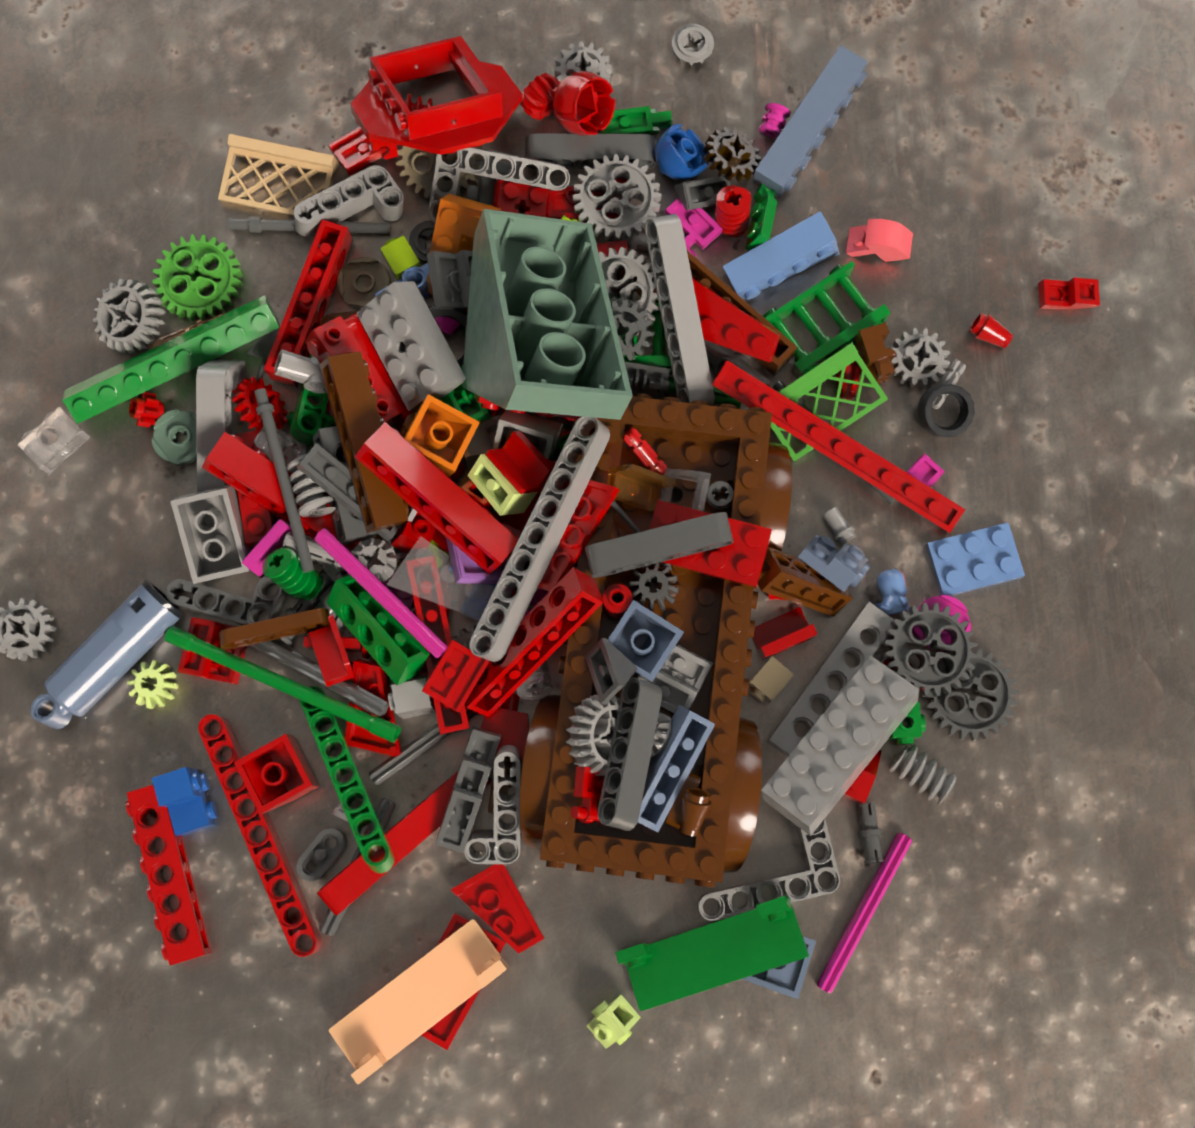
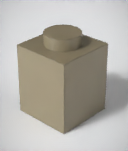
(770, 680)

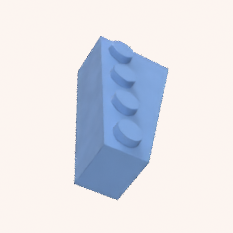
(782, 257)

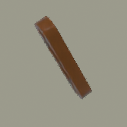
(274, 628)

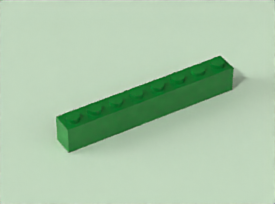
(170, 359)

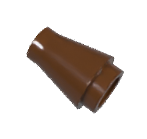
(694, 810)

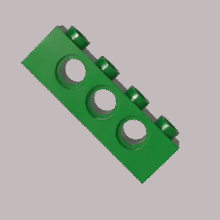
(377, 630)

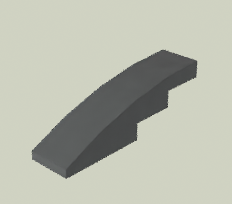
(468, 789)

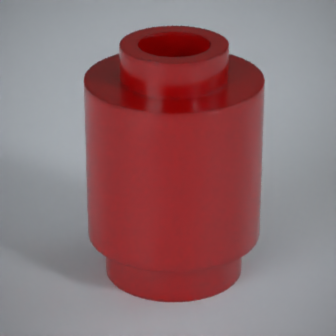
(614, 609)

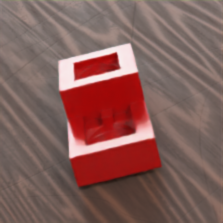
(1070, 294)

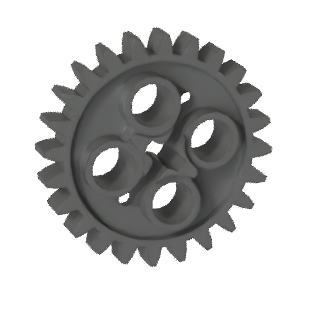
(931, 623)
(967, 719)

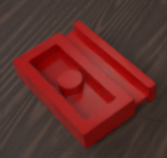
(355, 151)
(455, 676)

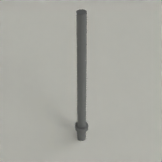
(265, 410)

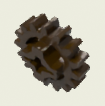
(732, 154)

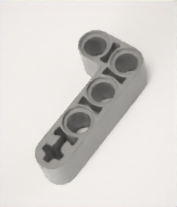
(312, 210)
(502, 804)

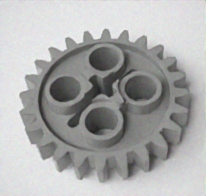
(603, 179)
(634, 268)

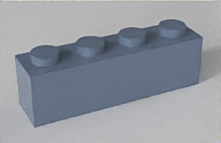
(672, 766)

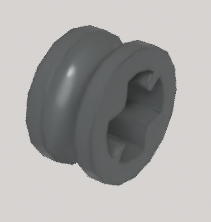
(717, 487)

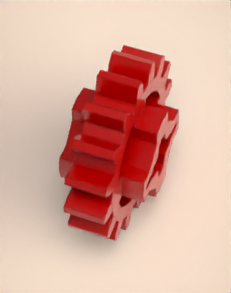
(247, 403)

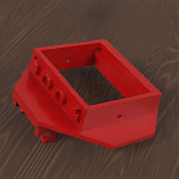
(476, 119)

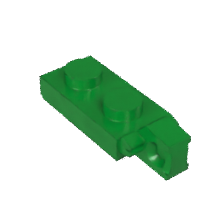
(638, 121)
(761, 217)

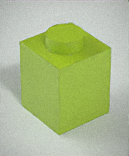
(399, 256)

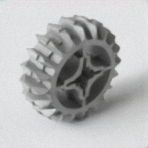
(139, 304)
(593, 733)

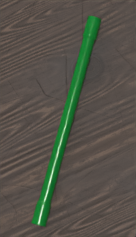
(375, 725)

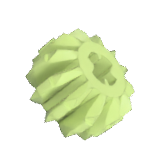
(142, 683)

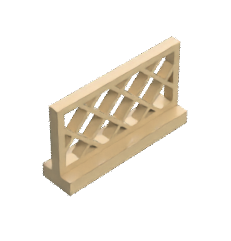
(276, 154)

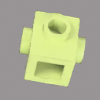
(613, 1021)

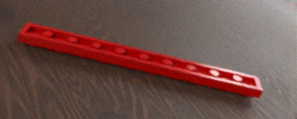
(839, 447)

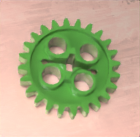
(203, 255)

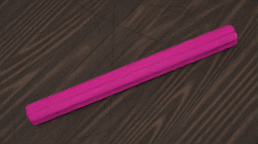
(381, 593)
(864, 912)

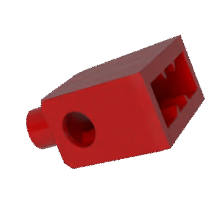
(510, 724)

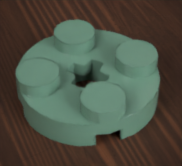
(164, 437)

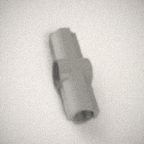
(301, 370)

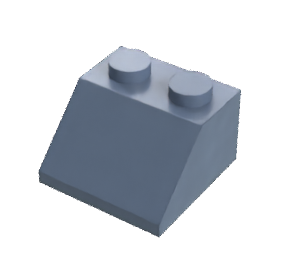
(645, 640)

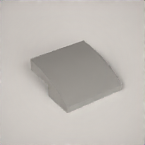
(681, 678)

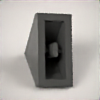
(608, 669)

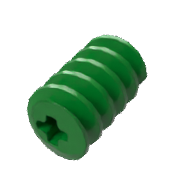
(286, 571)

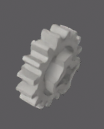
(582, 56)
(930, 359)
(35, 626)

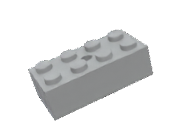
(410, 344)

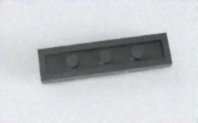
(336, 481)

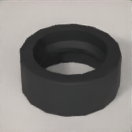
(965, 416)

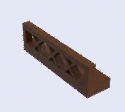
(801, 584)

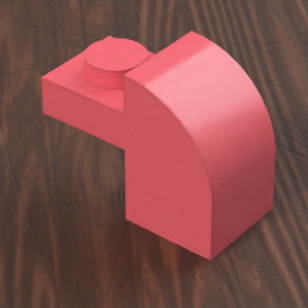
(880, 237)

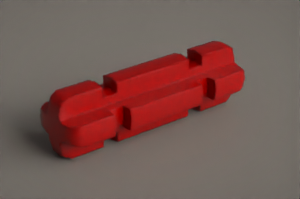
(644, 451)

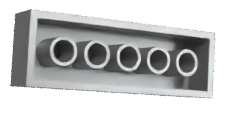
(840, 745)

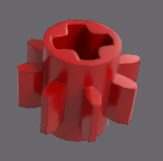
(146, 409)

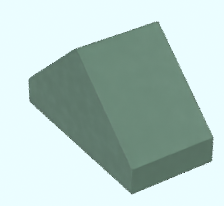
(542, 320)

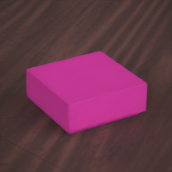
(926, 470)

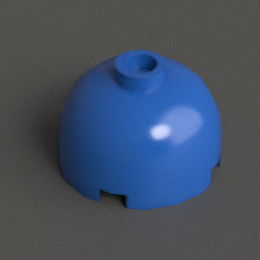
(680, 154)

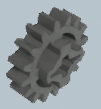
(628, 342)

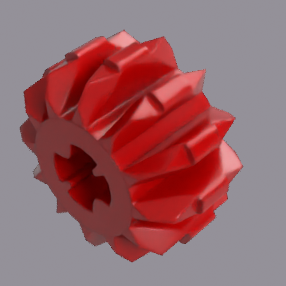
(537, 96)

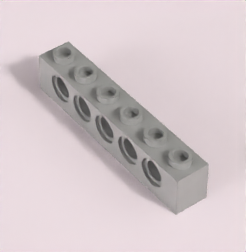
(870, 620)

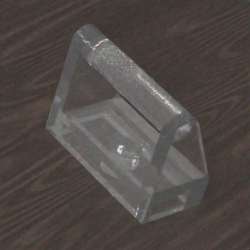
(703, 482)

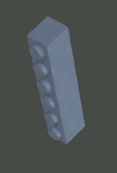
(810, 121)

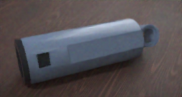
(105, 656)

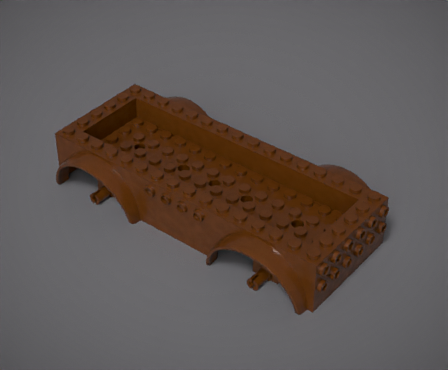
(715, 625)

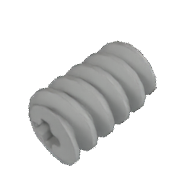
(309, 494)
(924, 773)

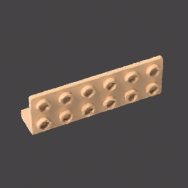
(417, 999)

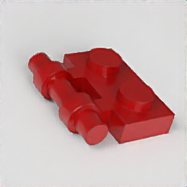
(589, 788)

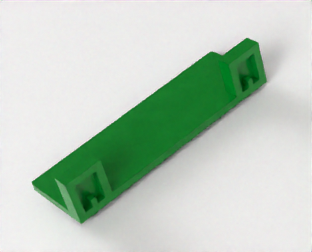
(714, 954)

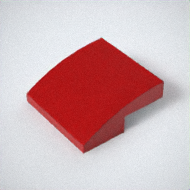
(201, 667)

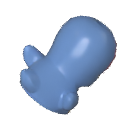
(893, 591)

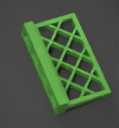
(816, 377)

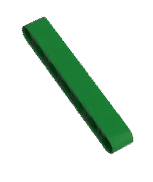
(350, 790)

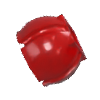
(593, 100)

